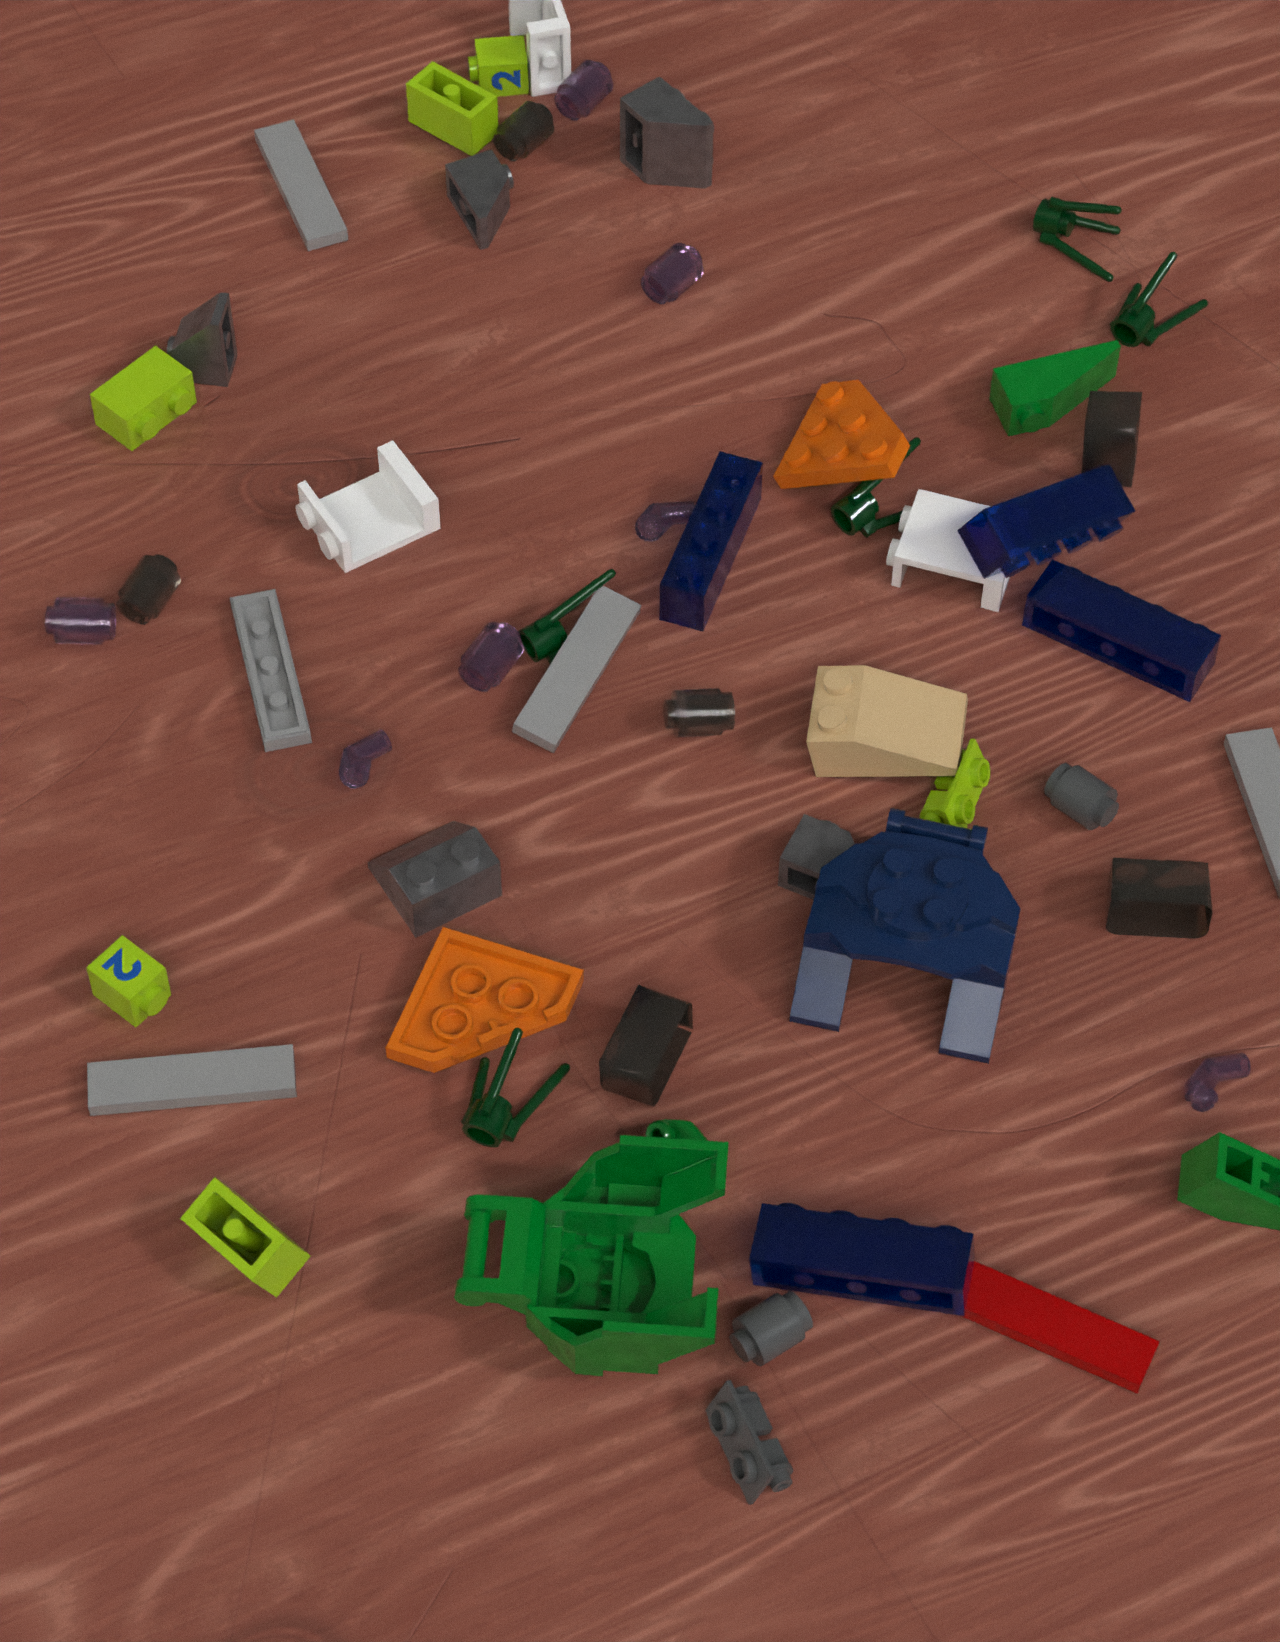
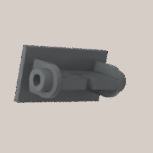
(737, 1421)

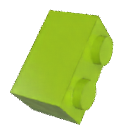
(452, 108)
(143, 398)
(245, 1237)

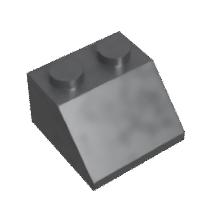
(439, 876)

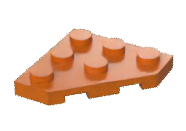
(842, 440)
(475, 998)

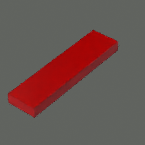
(1059, 1328)

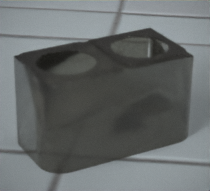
(1112, 433)
(1158, 898)
(646, 1046)

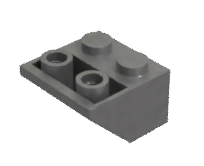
(665, 137)

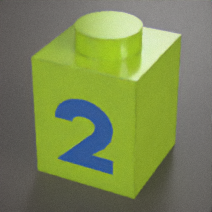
(500, 65)
(129, 981)

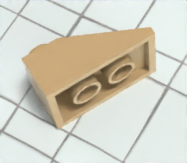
(883, 725)

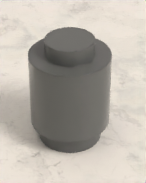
(1082, 796)
(770, 1328)

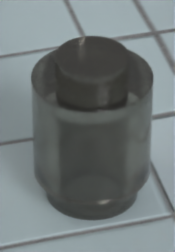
(524, 131)
(148, 588)
(699, 712)

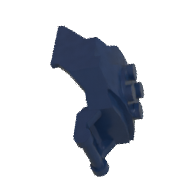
(916, 902)

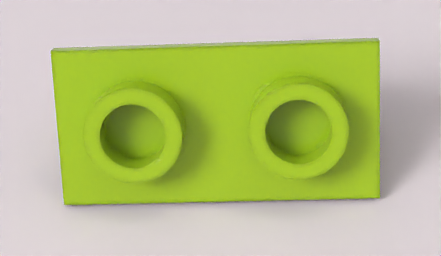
(963, 790)

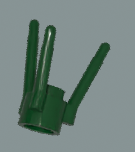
(1057, 219)
(1137, 318)
(858, 508)
(546, 635)
(489, 1114)

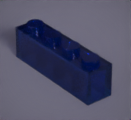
(1046, 522)
(710, 541)
(1121, 630)
(863, 1258)

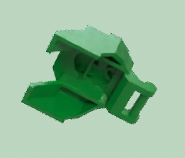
(605, 1257)

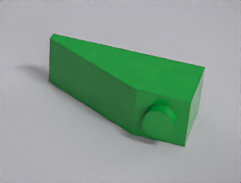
(1046, 388)
(1231, 1182)

